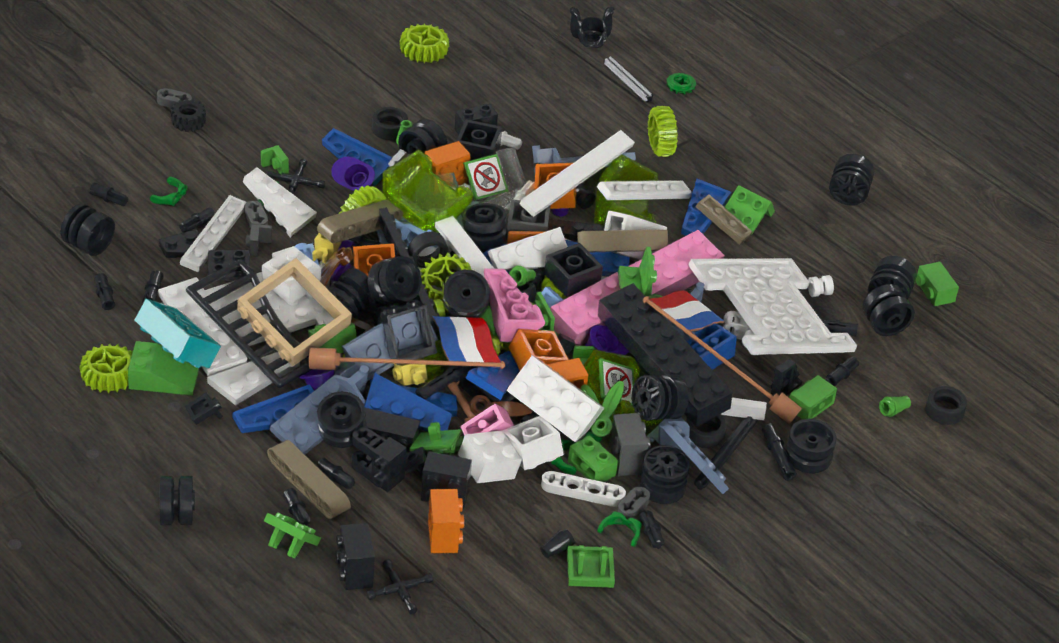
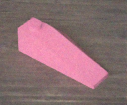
(510, 306)

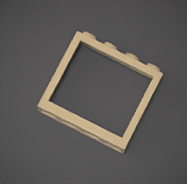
(316, 289)

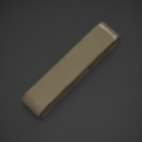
(356, 221)
(623, 240)
(308, 479)

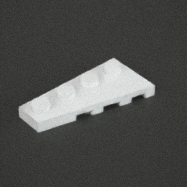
(285, 206)
(529, 251)
(246, 379)

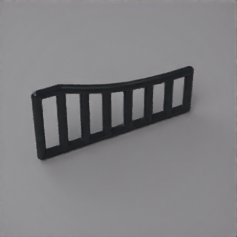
(229, 329)

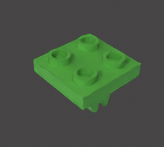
(286, 524)
(590, 566)

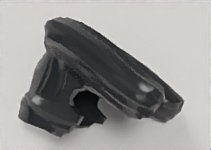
(591, 30)

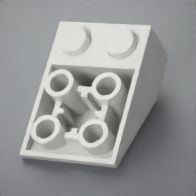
(621, 221)

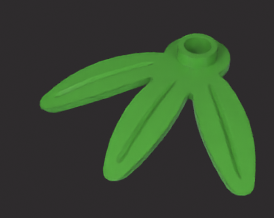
(610, 404)

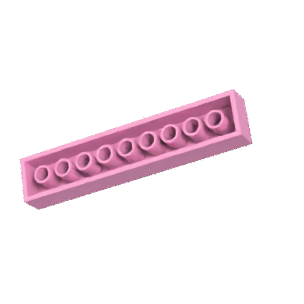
(580, 311)

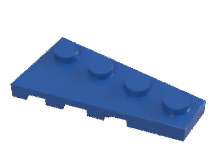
(344, 146)
(495, 379)
(265, 413)

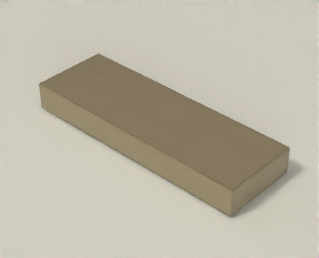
(724, 219)

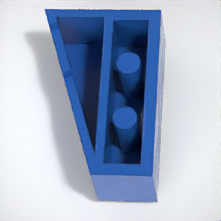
(718, 339)

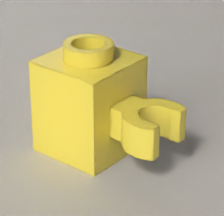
(324, 248)
(410, 373)

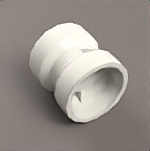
(820, 286)

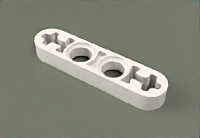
(584, 486)

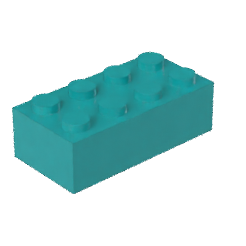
(177, 334)

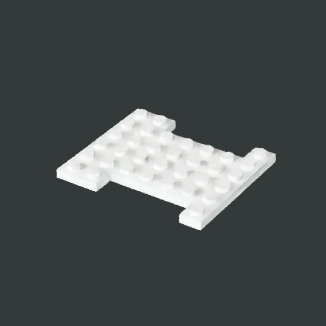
(771, 305)
(294, 316)

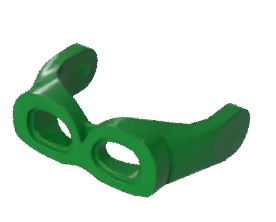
(169, 199)
(558, 462)
(614, 518)

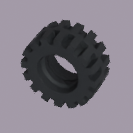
(188, 115)

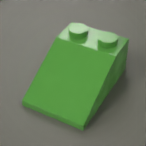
(157, 371)

